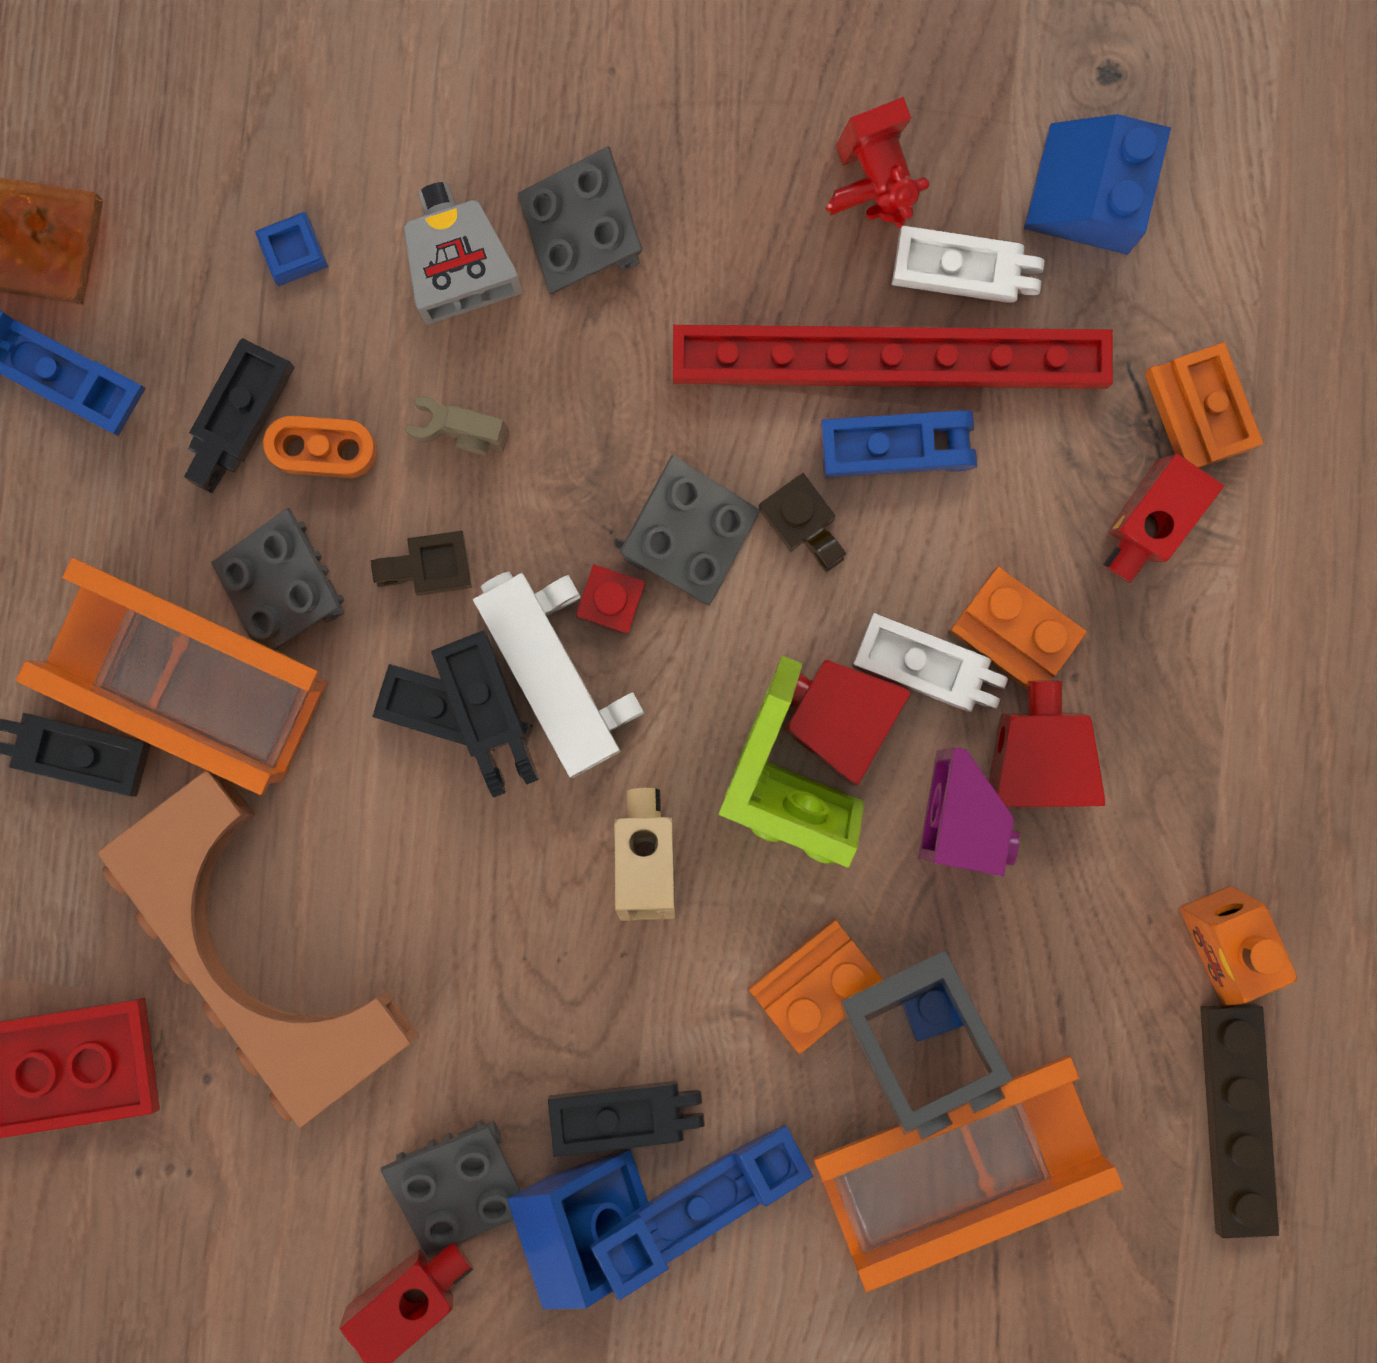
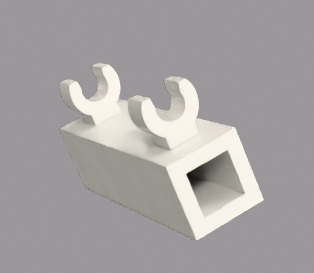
(546, 672)

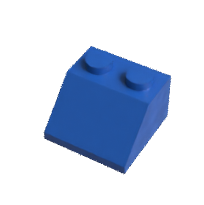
(1098, 181)
(567, 1215)

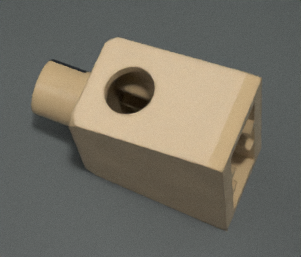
(644, 883)

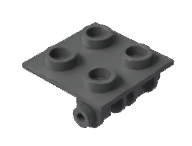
(581, 221)
(689, 530)
(278, 582)
(453, 1186)

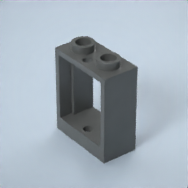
(900, 989)

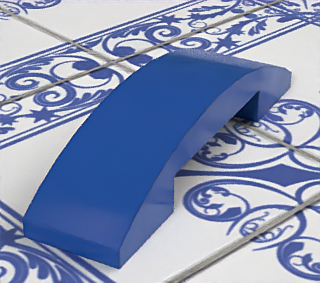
(66, 376)
(698, 1208)

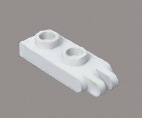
(964, 265)
(927, 664)

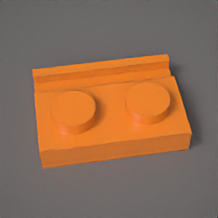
(1204, 406)
(1017, 630)
(808, 985)

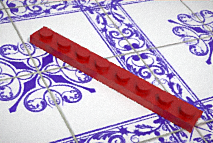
(893, 356)

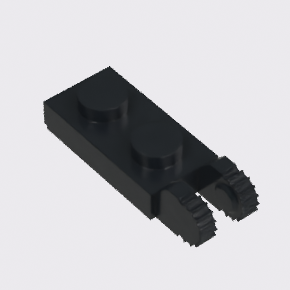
(483, 707)

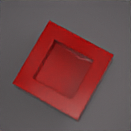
(610, 599)

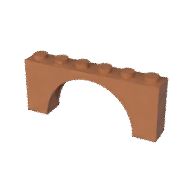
(167, 873)

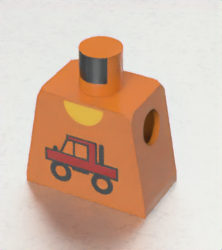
(1238, 949)

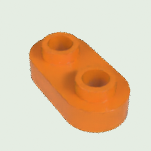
(322, 446)

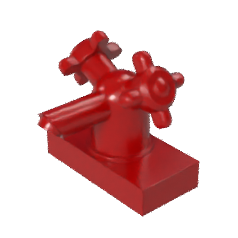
(875, 143)

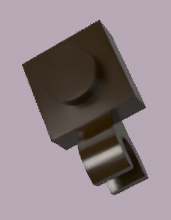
(801, 517)
(433, 563)

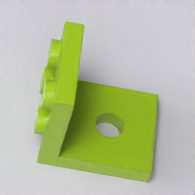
(784, 803)

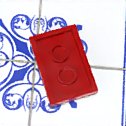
(76, 1068)

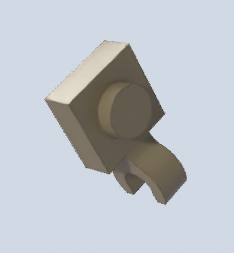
(471, 429)

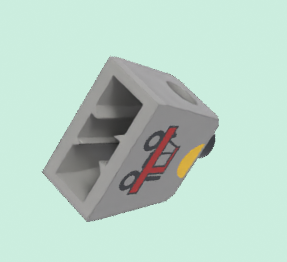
(455, 257)

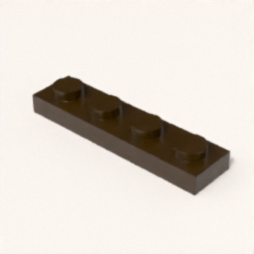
(1239, 1121)

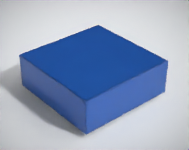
(291, 249)

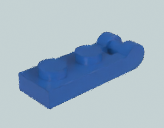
(896, 444)

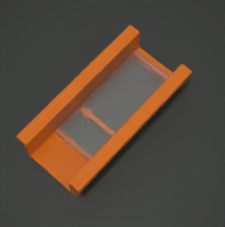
(177, 680)
(970, 1184)

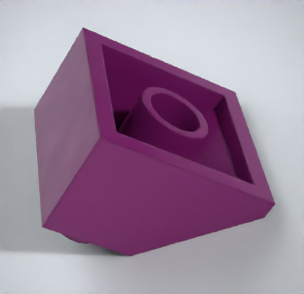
(966, 818)

